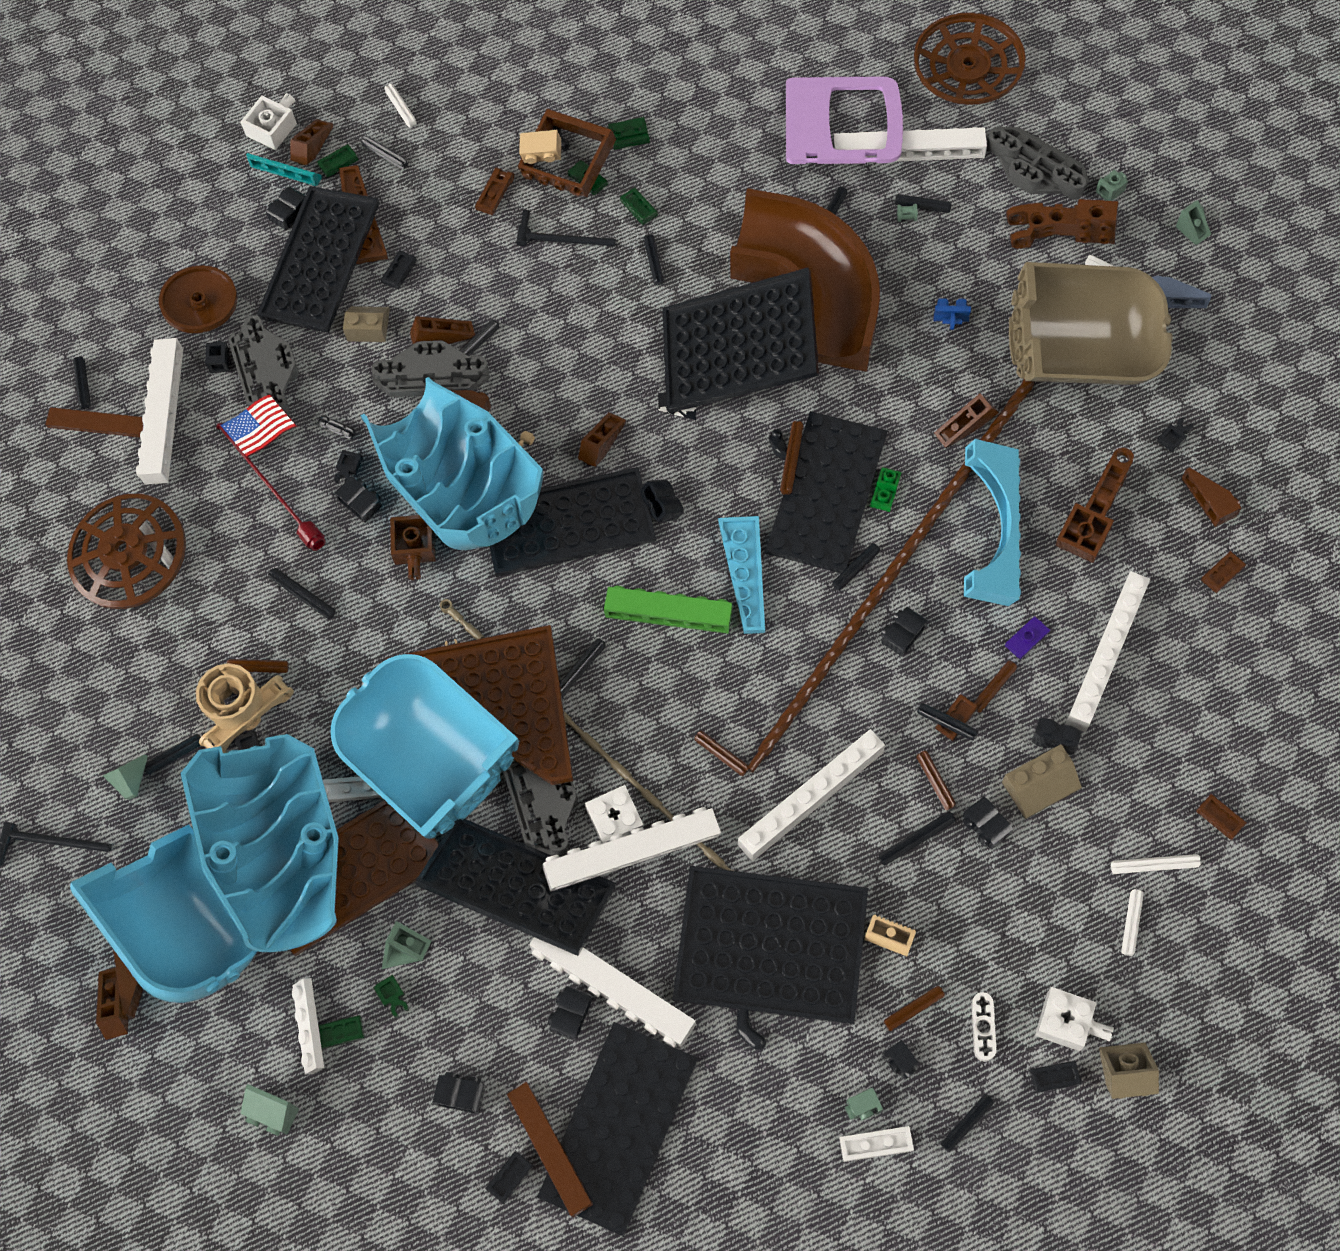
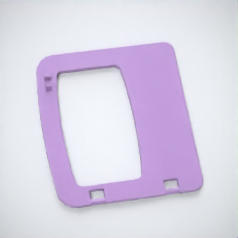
(809, 120)

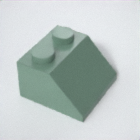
(268, 1110)

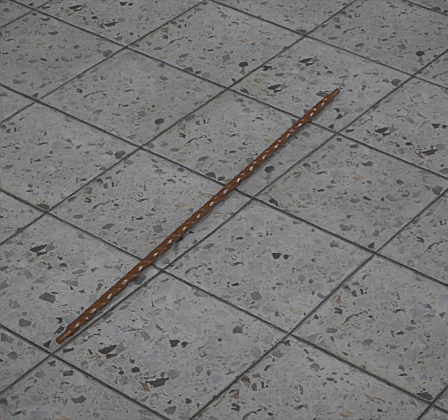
(883, 584)

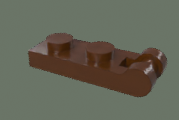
(494, 191)

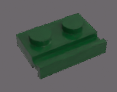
(629, 133)

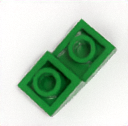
(885, 489)

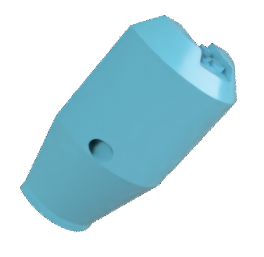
(459, 469)
(266, 840)

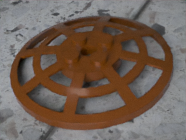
(969, 53)
(133, 554)

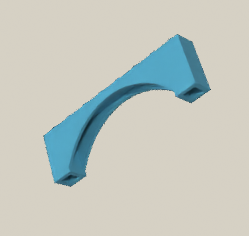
(1000, 472)

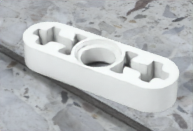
(978, 1044)

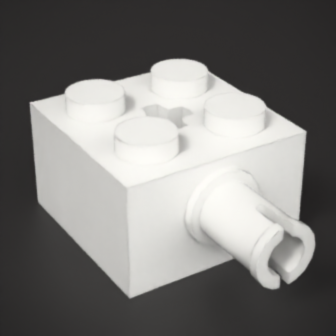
(269, 121)
(619, 802)
(1081, 1023)

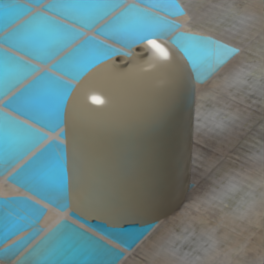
(1088, 325)

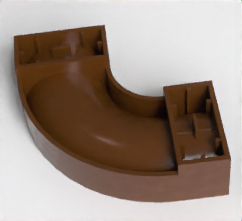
(795, 234)

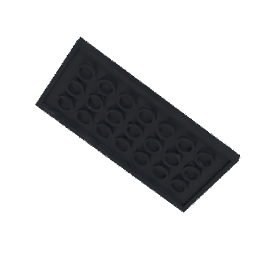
(318, 259)
(828, 492)
(578, 522)
(510, 886)
(622, 1124)

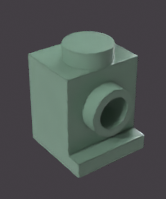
(1112, 185)
(863, 1105)

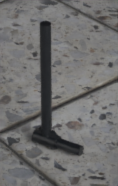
(525, 235)
(11, 834)

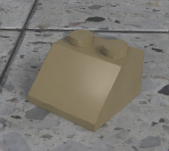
(366, 324)
(1129, 1070)

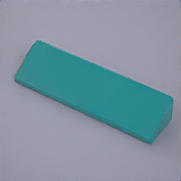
(284, 170)

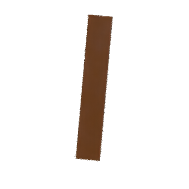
(94, 422)
(550, 1149)

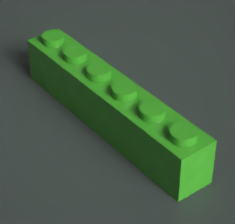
(668, 609)

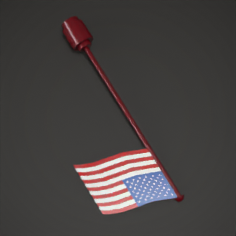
(254, 431)

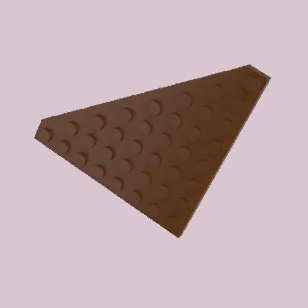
(519, 686)

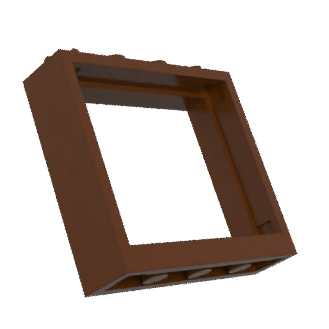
(593, 131)

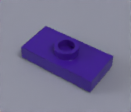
(1027, 638)

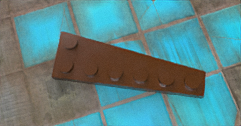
(373, 246)

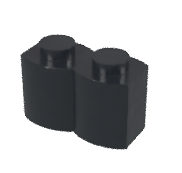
(285, 208)
(358, 499)
(662, 500)
(903, 631)
(1052, 734)
(987, 823)
(570, 1013)
(459, 1093)

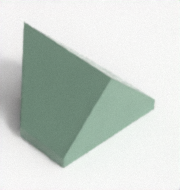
(1193, 223)
(128, 777)
(404, 946)

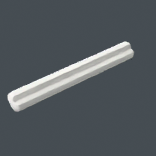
(1155, 864)

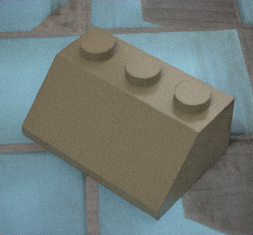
(1042, 781)

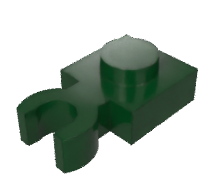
(390, 993)

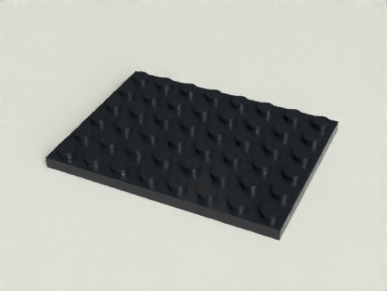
(740, 341)
(771, 945)

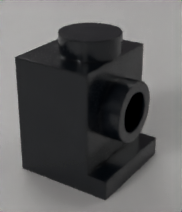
(217, 357)
(901, 1060)

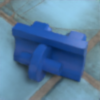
(952, 314)

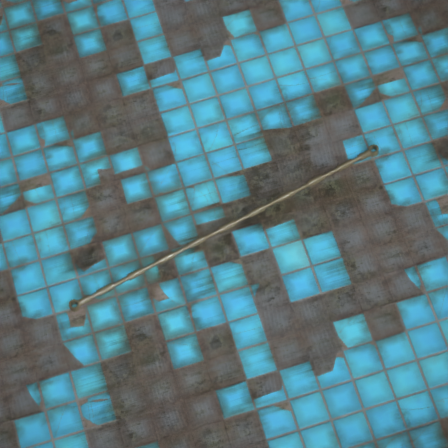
(623, 772)

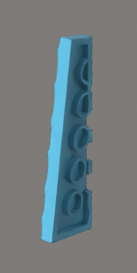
(743, 557)

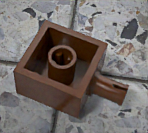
(412, 543)

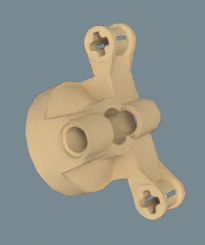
(245, 711)

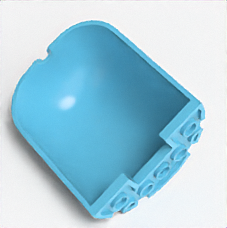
(421, 742)
(166, 921)

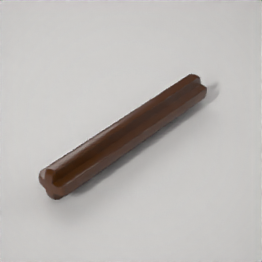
(791, 457)

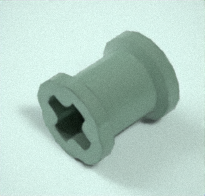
(906, 212)

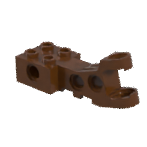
(1088, 221)
(1088, 526)

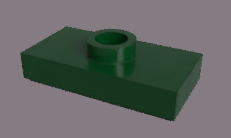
(340, 158)
(577, 173)
(638, 206)
(341, 1032)

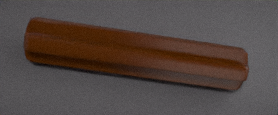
(270, 666)
(995, 685)
(721, 753)
(936, 780)
(914, 1008)

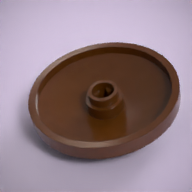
(198, 299)

